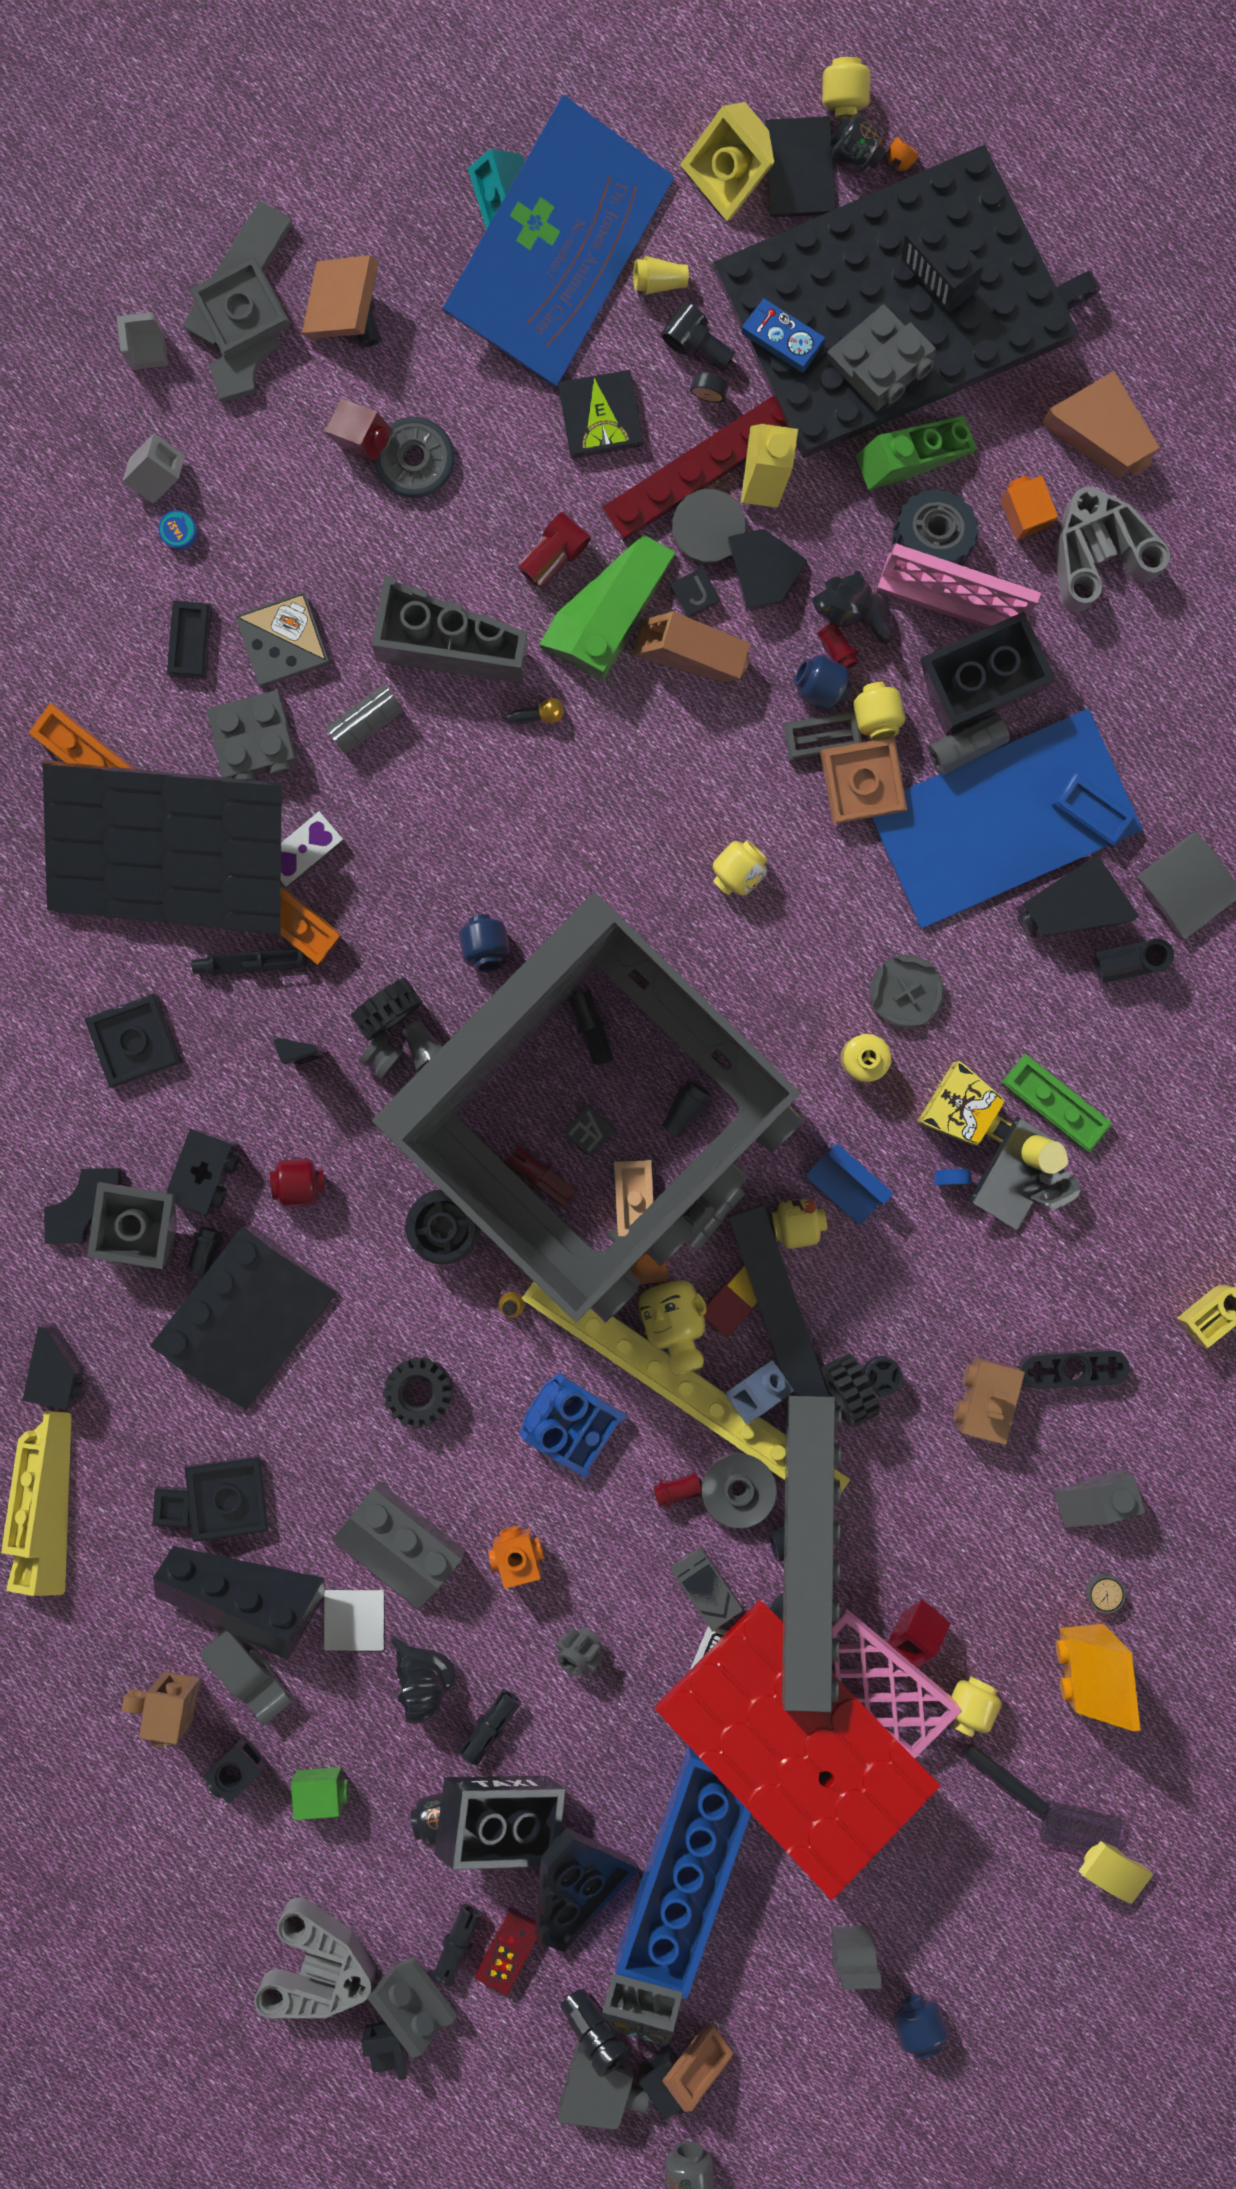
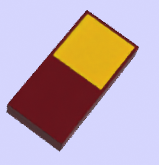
(731, 1302)

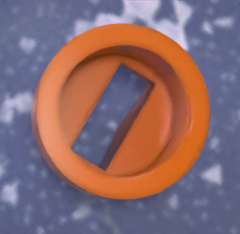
(903, 152)

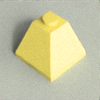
(730, 158)

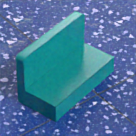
(492, 179)

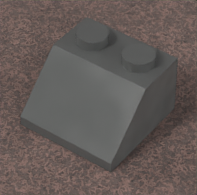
(133, 1226)

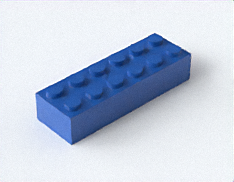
(683, 1880)

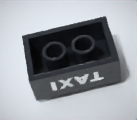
(498, 1821)

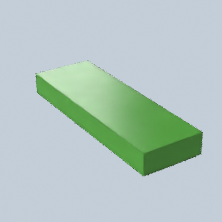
(1056, 1103)

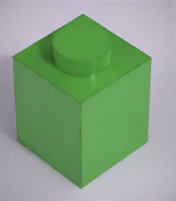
(318, 1793)

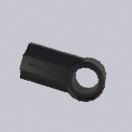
(1130, 960)

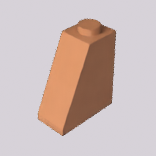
(1104, 427)
(691, 647)

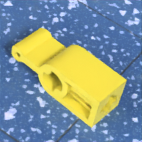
(1207, 1318)

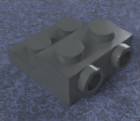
(882, 357)
(252, 737)

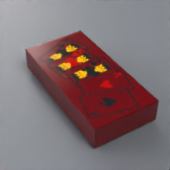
(507, 1951)

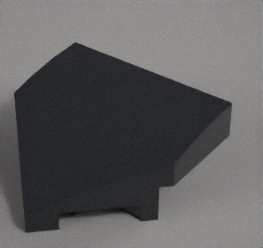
(764, 568)

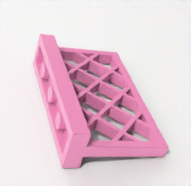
(953, 588)
(905, 1669)

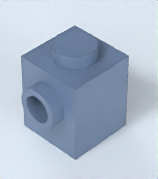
(759, 1392)

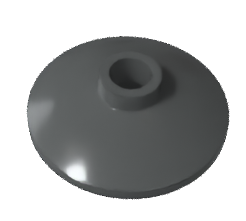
(743, 1508)

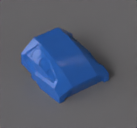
(569, 1424)

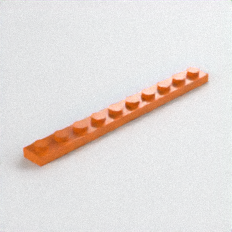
(79, 746)

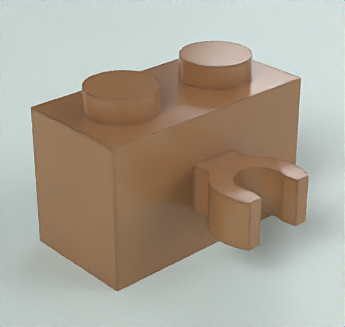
(988, 1400)
(166, 1708)

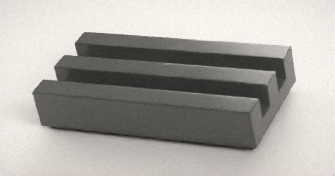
(792, 741)

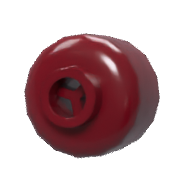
(296, 1183)

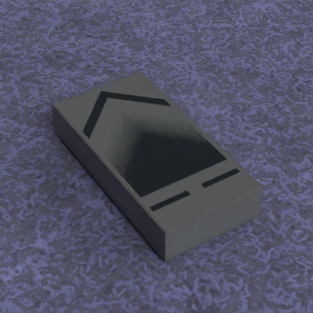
(706, 1588)

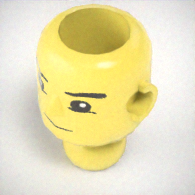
(673, 1321)

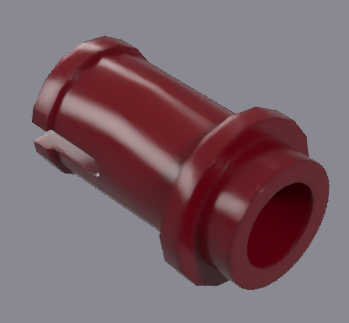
(838, 646)
(677, 1490)

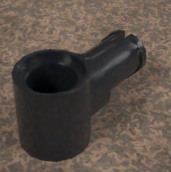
(689, 333)

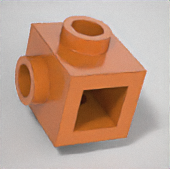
(515, 1569)

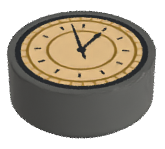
(1105, 1593)

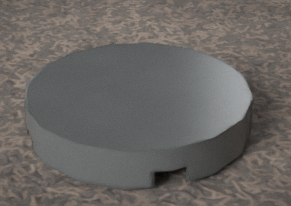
(704, 524)
(906, 991)

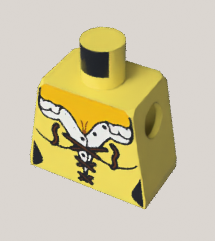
(965, 1108)

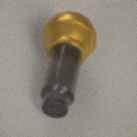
(511, 1304)

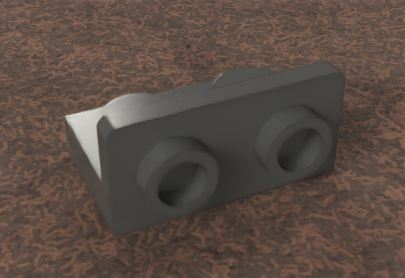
(411, 2006)

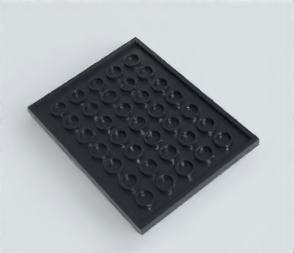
(850, 264)

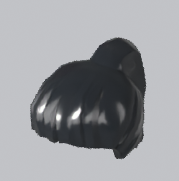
(423, 1678)

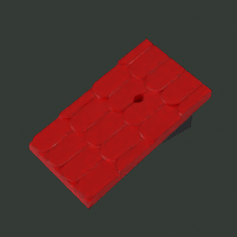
(815, 1780)

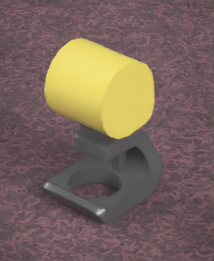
(1050, 1159)

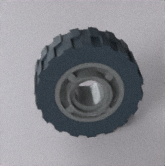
(939, 513)

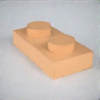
(633, 1191)

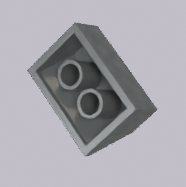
(399, 1545)

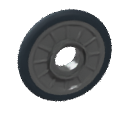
(431, 473)

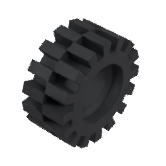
(386, 1008)
(851, 1390)
(402, 1408)

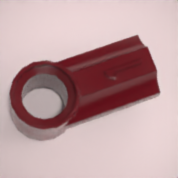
(561, 542)

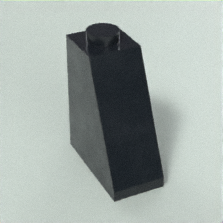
(1076, 903)

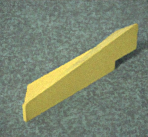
(39, 1508)

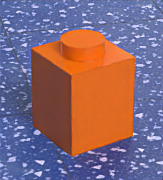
(1028, 506)

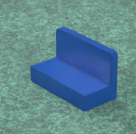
(848, 1183)

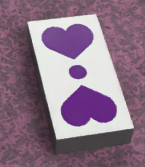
(307, 848)

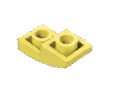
(1115, 1872)

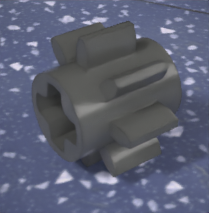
(579, 1652)

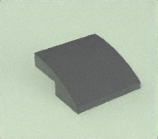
(1188, 885)

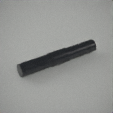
(1005, 1779)

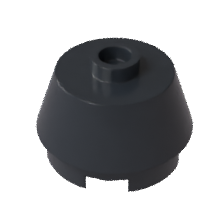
(440, 1229)

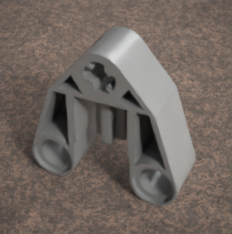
(1129, 535)
(327, 1971)

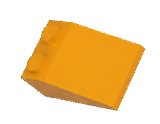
(1098, 1675)

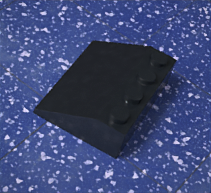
(244, 1317)

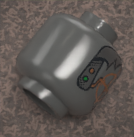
(689, 2167)

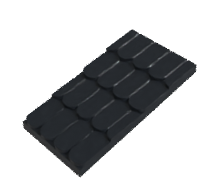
(163, 846)

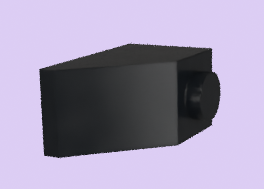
(54, 1371)

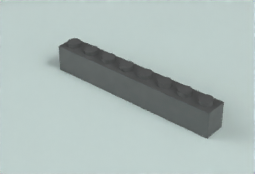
(809, 1554)

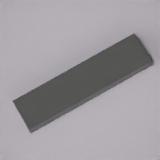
(258, 238)

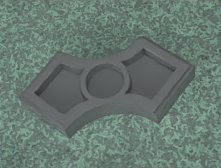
(237, 375)

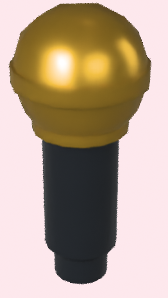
(548, 711)

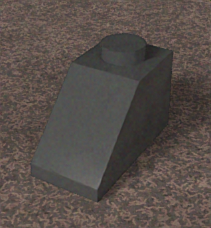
(1099, 1500)

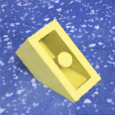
(768, 464)

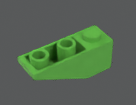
(913, 451)

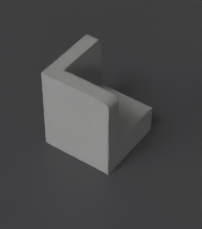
(142, 341)
(153, 468)

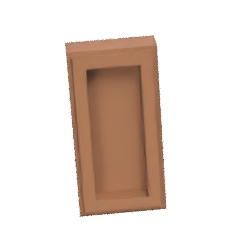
(698, 2067)

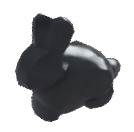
(851, 601)

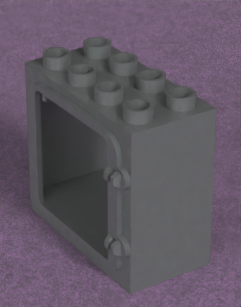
(429, 1131)

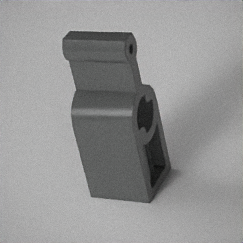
(246, 1675)
(855, 1958)

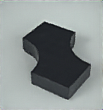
(72, 1217)

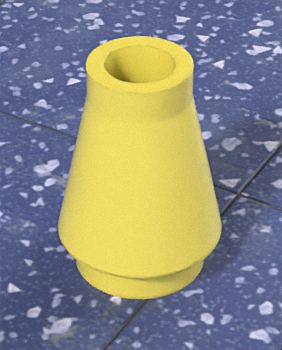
(658, 275)

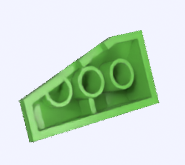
(603, 614)

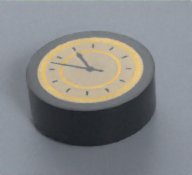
(709, 387)

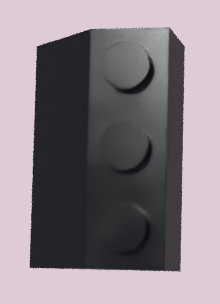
(985, 672)

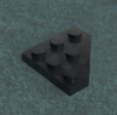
(575, 1886)

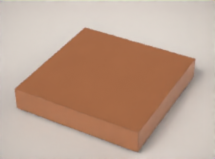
(340, 297)
(863, 780)

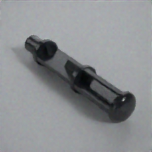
(250, 962)

